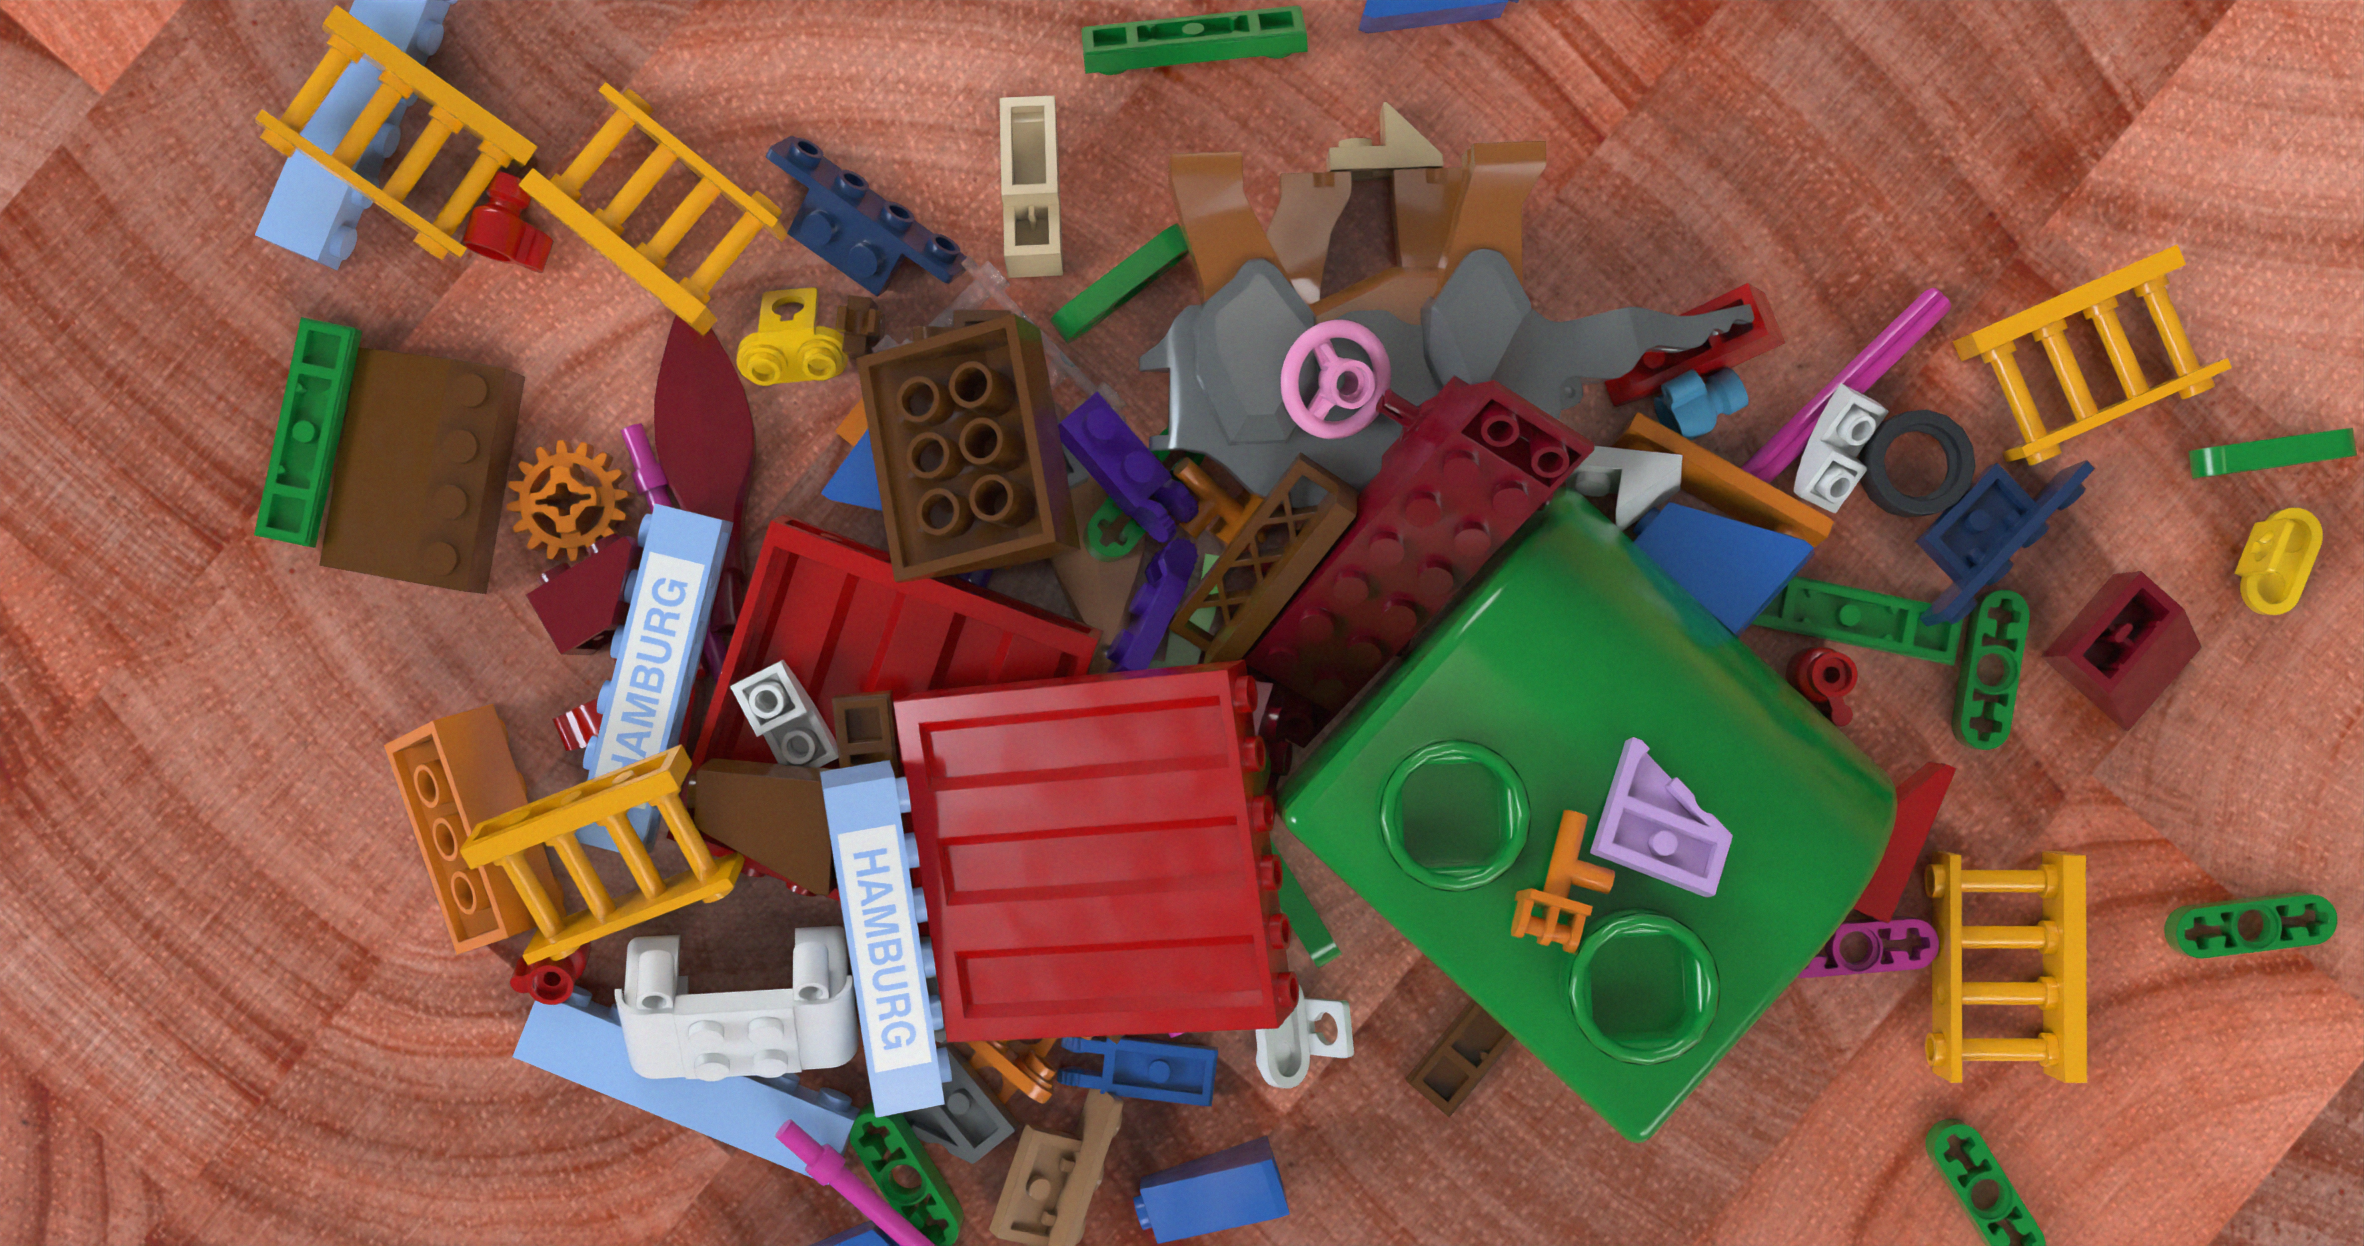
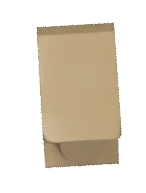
(1400, 149)

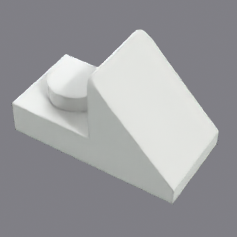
(1637, 477)

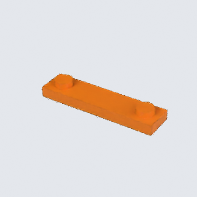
(1726, 484)

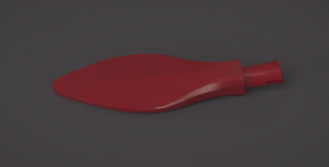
(707, 448)

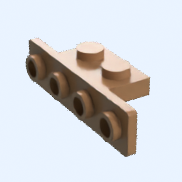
(1056, 1177)

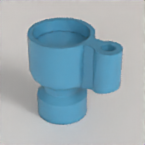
(1693, 407)

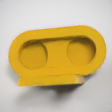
(791, 348)
(2279, 560)

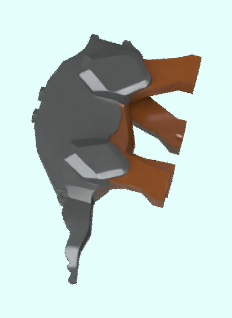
(1439, 313)

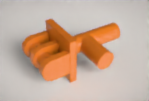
(1216, 501)
(1562, 872)

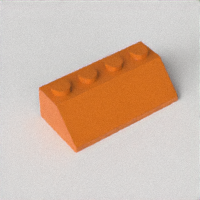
(450, 781)

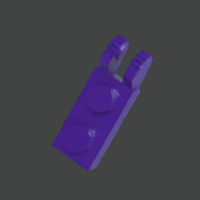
(1126, 468)
(1153, 606)

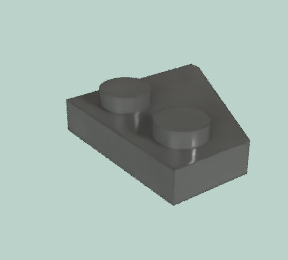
(972, 1114)

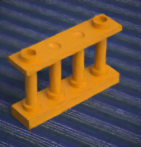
(399, 79)
(604, 227)
(2096, 302)
(606, 803)
(2058, 993)

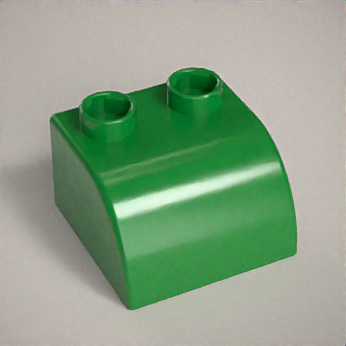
(1518, 708)

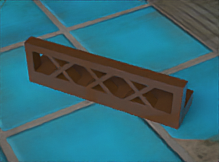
(1284, 575)

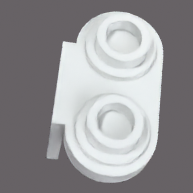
(1286, 1051)

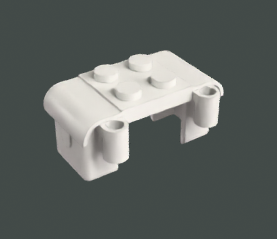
(744, 1030)

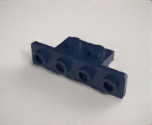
(857, 226)
(1986, 529)

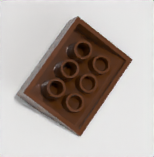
(968, 451)
(422, 469)

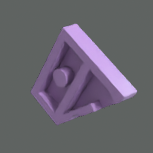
(1659, 827)

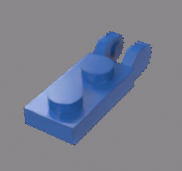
(1146, 1069)

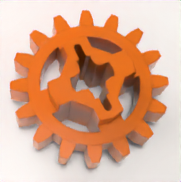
(568, 478)

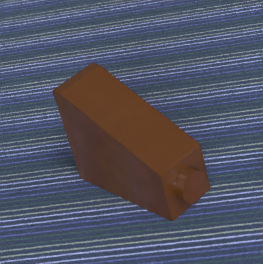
(769, 816)

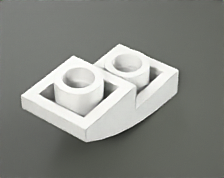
(1829, 460)
(786, 717)

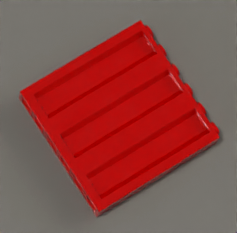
(853, 629)
(1098, 855)

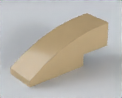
(1030, 186)

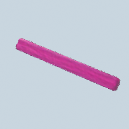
(1858, 375)

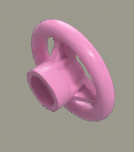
(1361, 384)

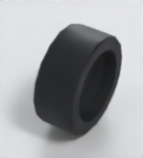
(1959, 460)

